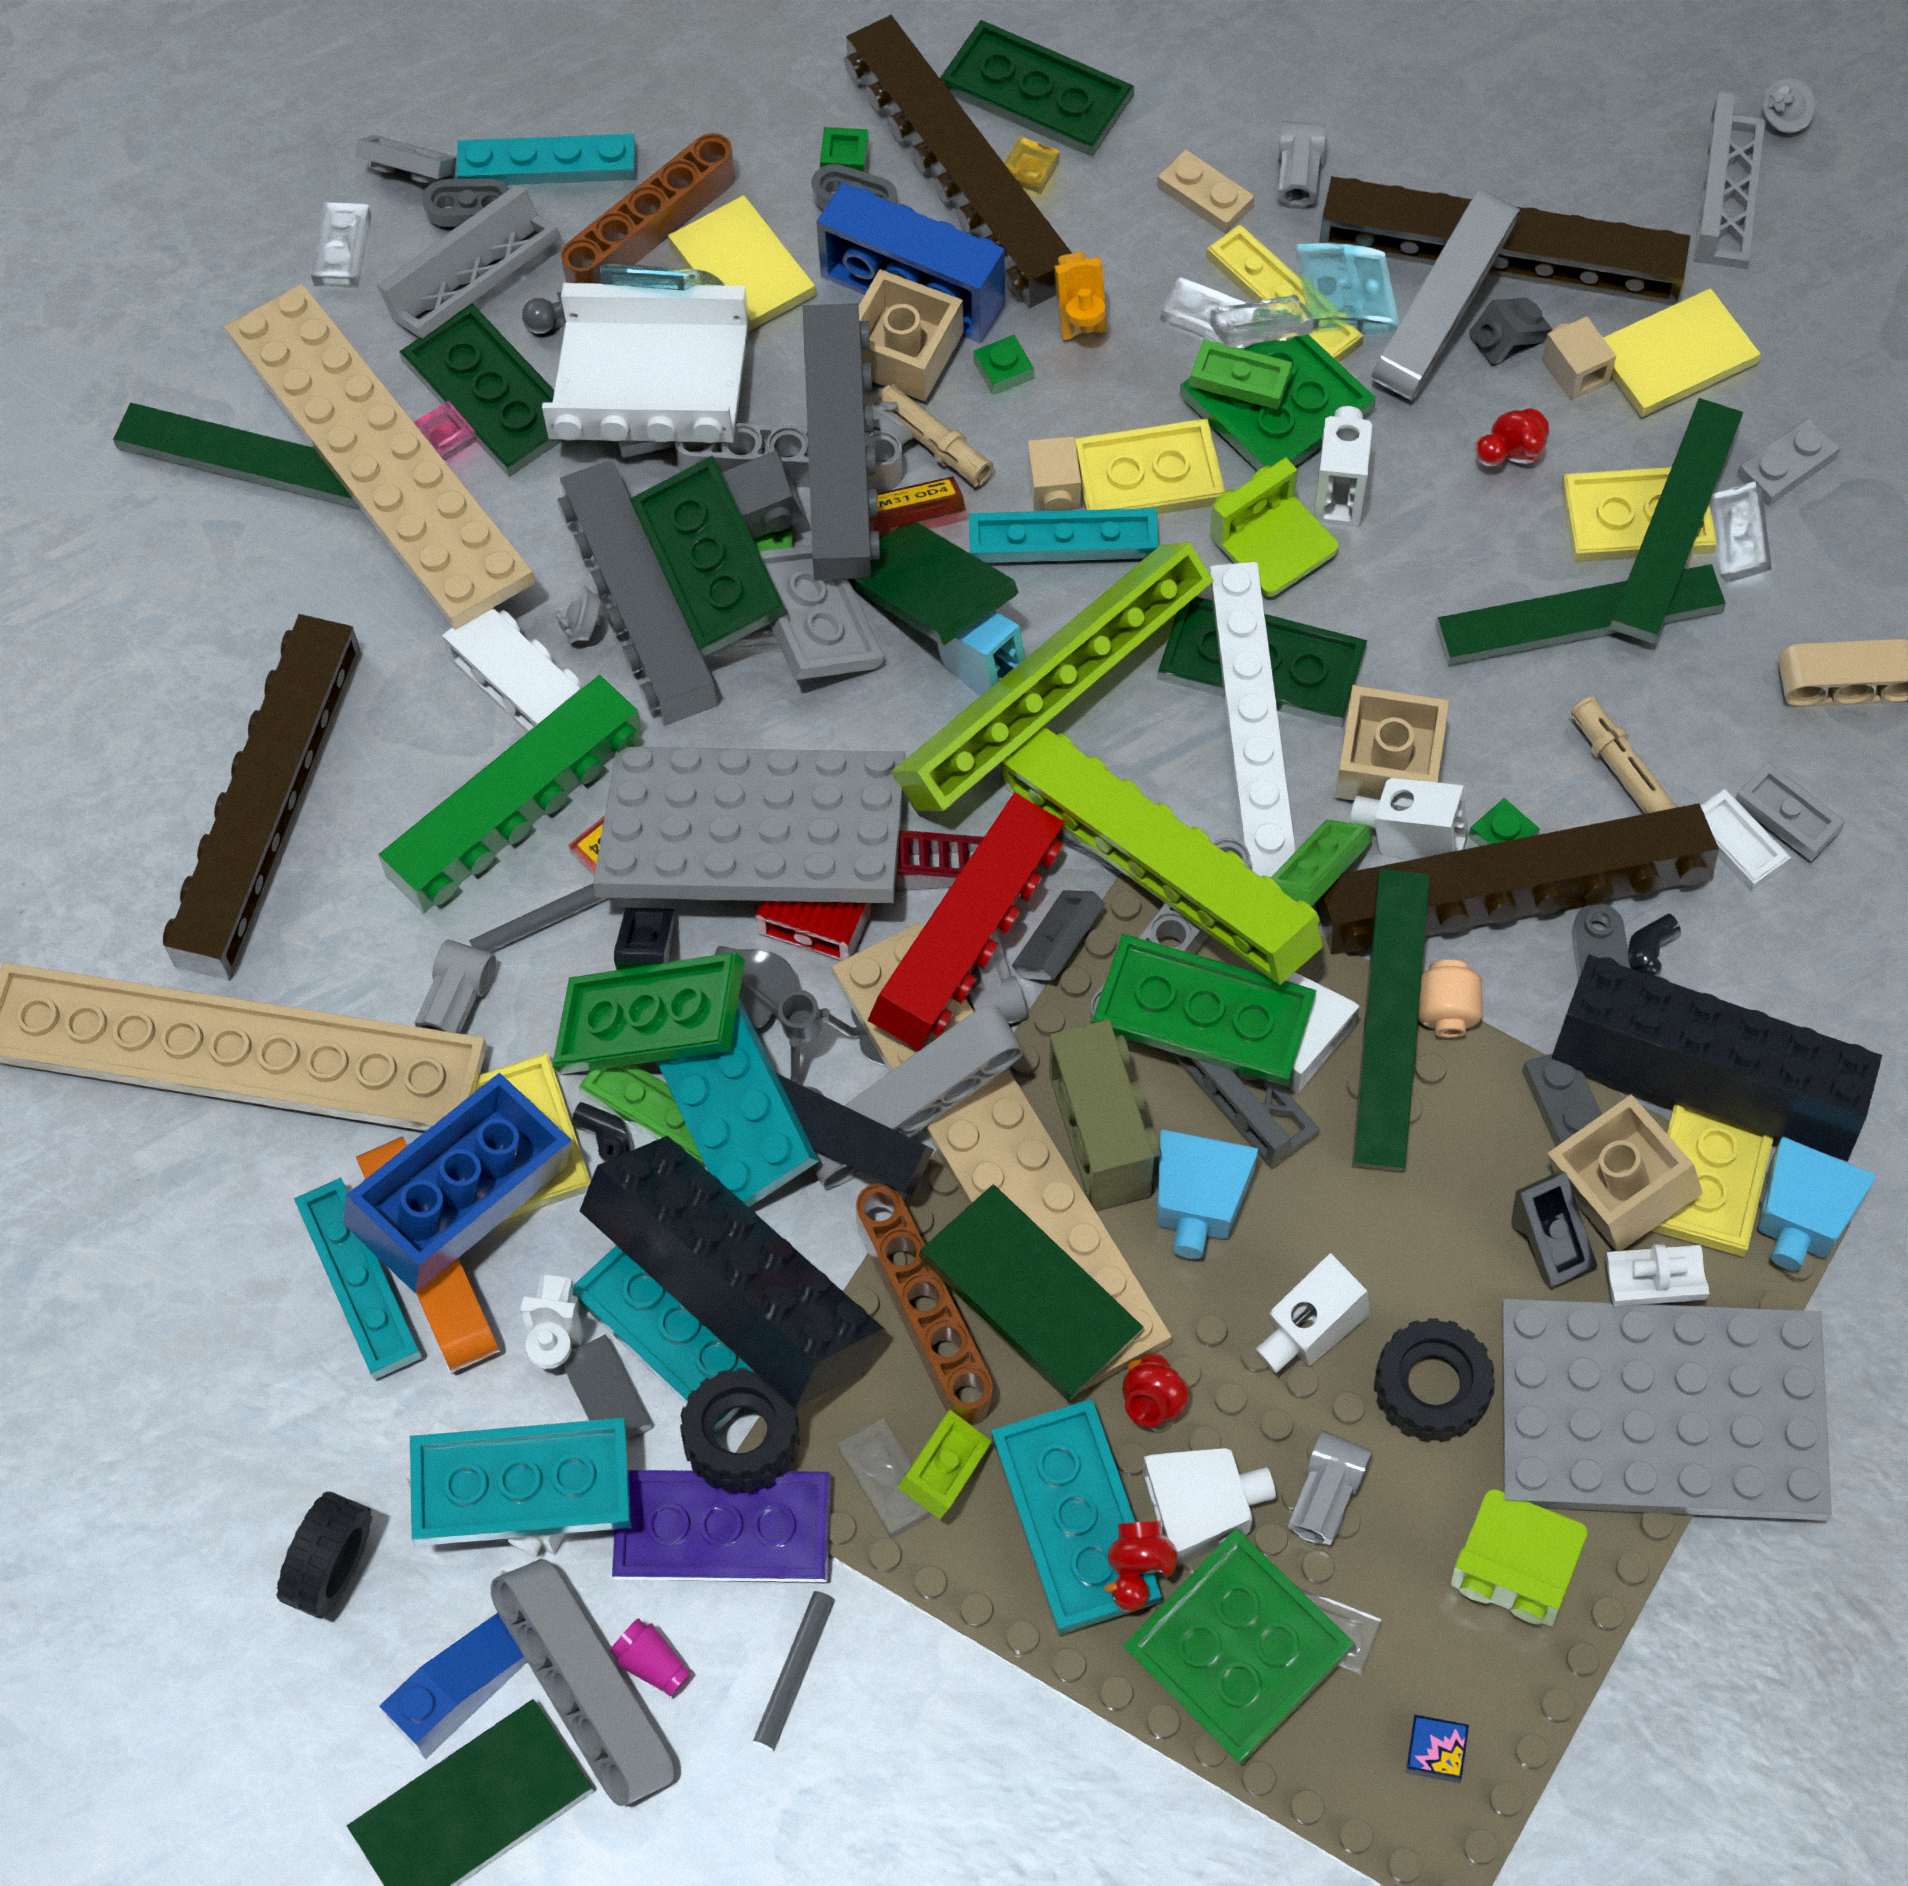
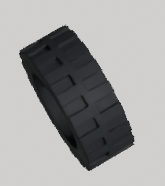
(1444, 1341)
(730, 1469)
(324, 1554)

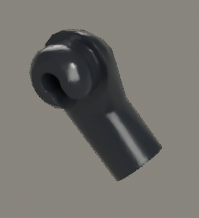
(1646, 943)
(608, 1129)

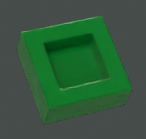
(845, 147)
(1003, 364)
(1502, 824)

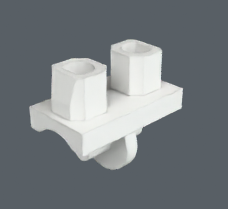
(1657, 1275)
(552, 1322)

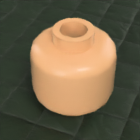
(1450, 998)

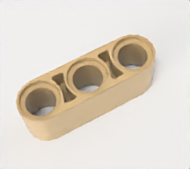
(1845, 672)

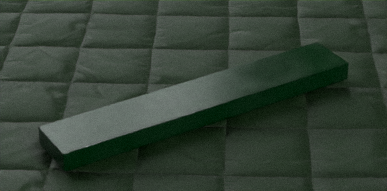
(229, 452)
(1676, 521)
(1564, 618)
(1390, 1020)

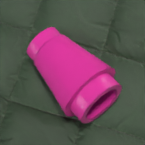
(650, 1658)

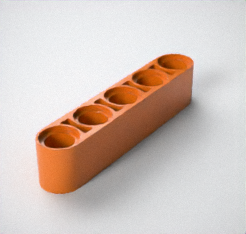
(447, 1297)

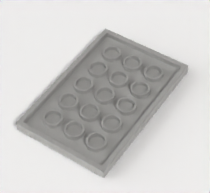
(751, 825)
(1665, 1409)

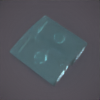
(655, 276)
(1347, 287)

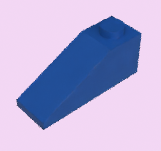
(453, 1686)

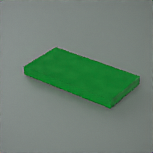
(1205, 1009)
(649, 1013)

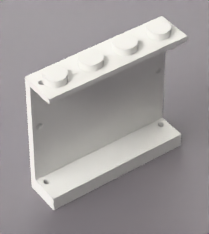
(649, 363)

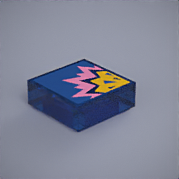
(1437, 1748)

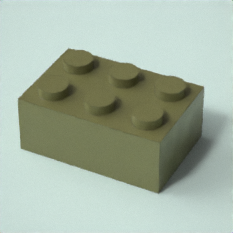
(1103, 1114)

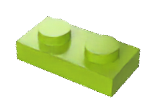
(944, 1464)

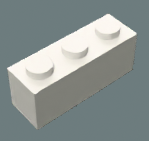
(510, 667)

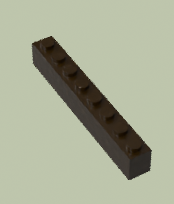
(955, 156)
(1540, 249)
(261, 798)
(1534, 874)

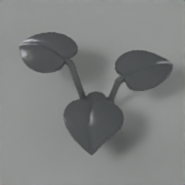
(770, 988)

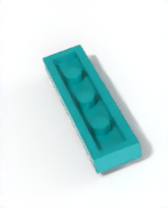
(549, 159)
(1063, 535)
(357, 1282)

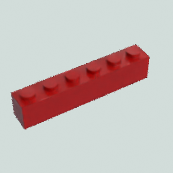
(966, 922)

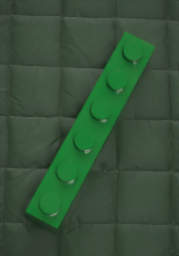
(511, 794)

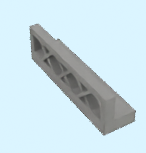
(1721, 154)
(463, 259)

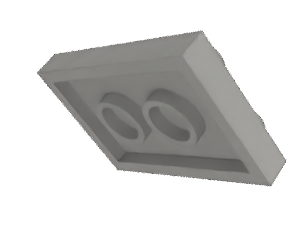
(825, 621)

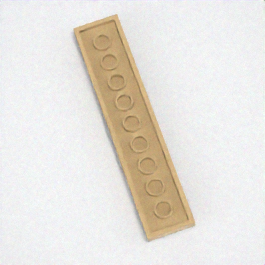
(380, 456)
(234, 1048)
(1003, 1143)

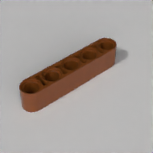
(652, 210)
(928, 1326)

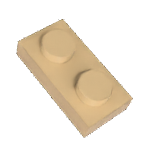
(1205, 191)

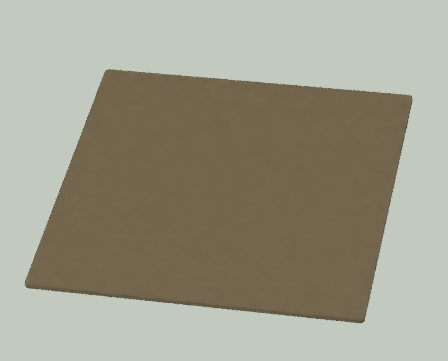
(1422, 1249)

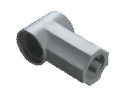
(1300, 155)
(458, 978)
(997, 988)
(1332, 1477)

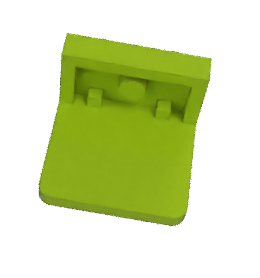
(1272, 528)
(1519, 1558)

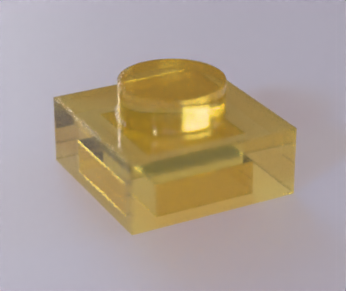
(1032, 164)

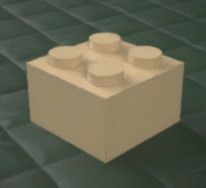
(909, 332)
(1389, 738)
(1626, 1173)

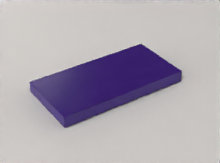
(715, 1535)

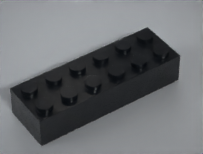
(1718, 1057)
(731, 1270)

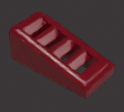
(929, 843)

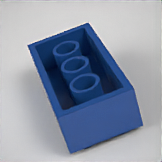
(868, 233)
(456, 1182)

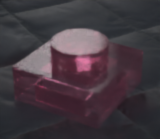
(446, 430)

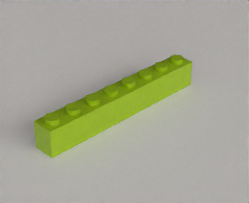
(1051, 677)
(1165, 855)

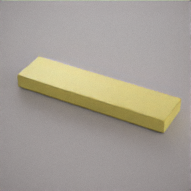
(1267, 277)

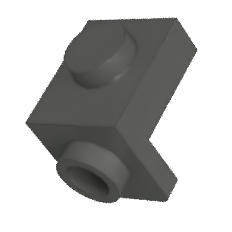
(1508, 324)

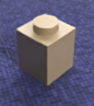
(1578, 357)
(1054, 474)

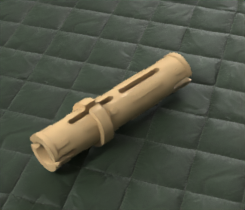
(947, 445)
(1612, 745)

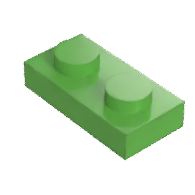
(1240, 374)

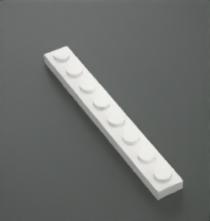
(1252, 716)

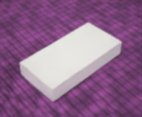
(1743, 841)

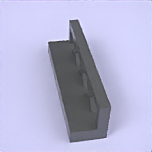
(1249, 1115)

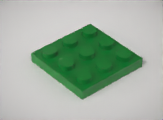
(1296, 429)
(1239, 1646)

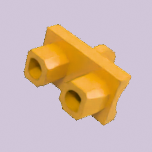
(1080, 295)

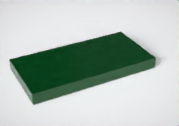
(1036, 88)
(487, 385)
(708, 556)
(933, 583)
(1308, 664)
(1031, 1292)
(472, 1804)

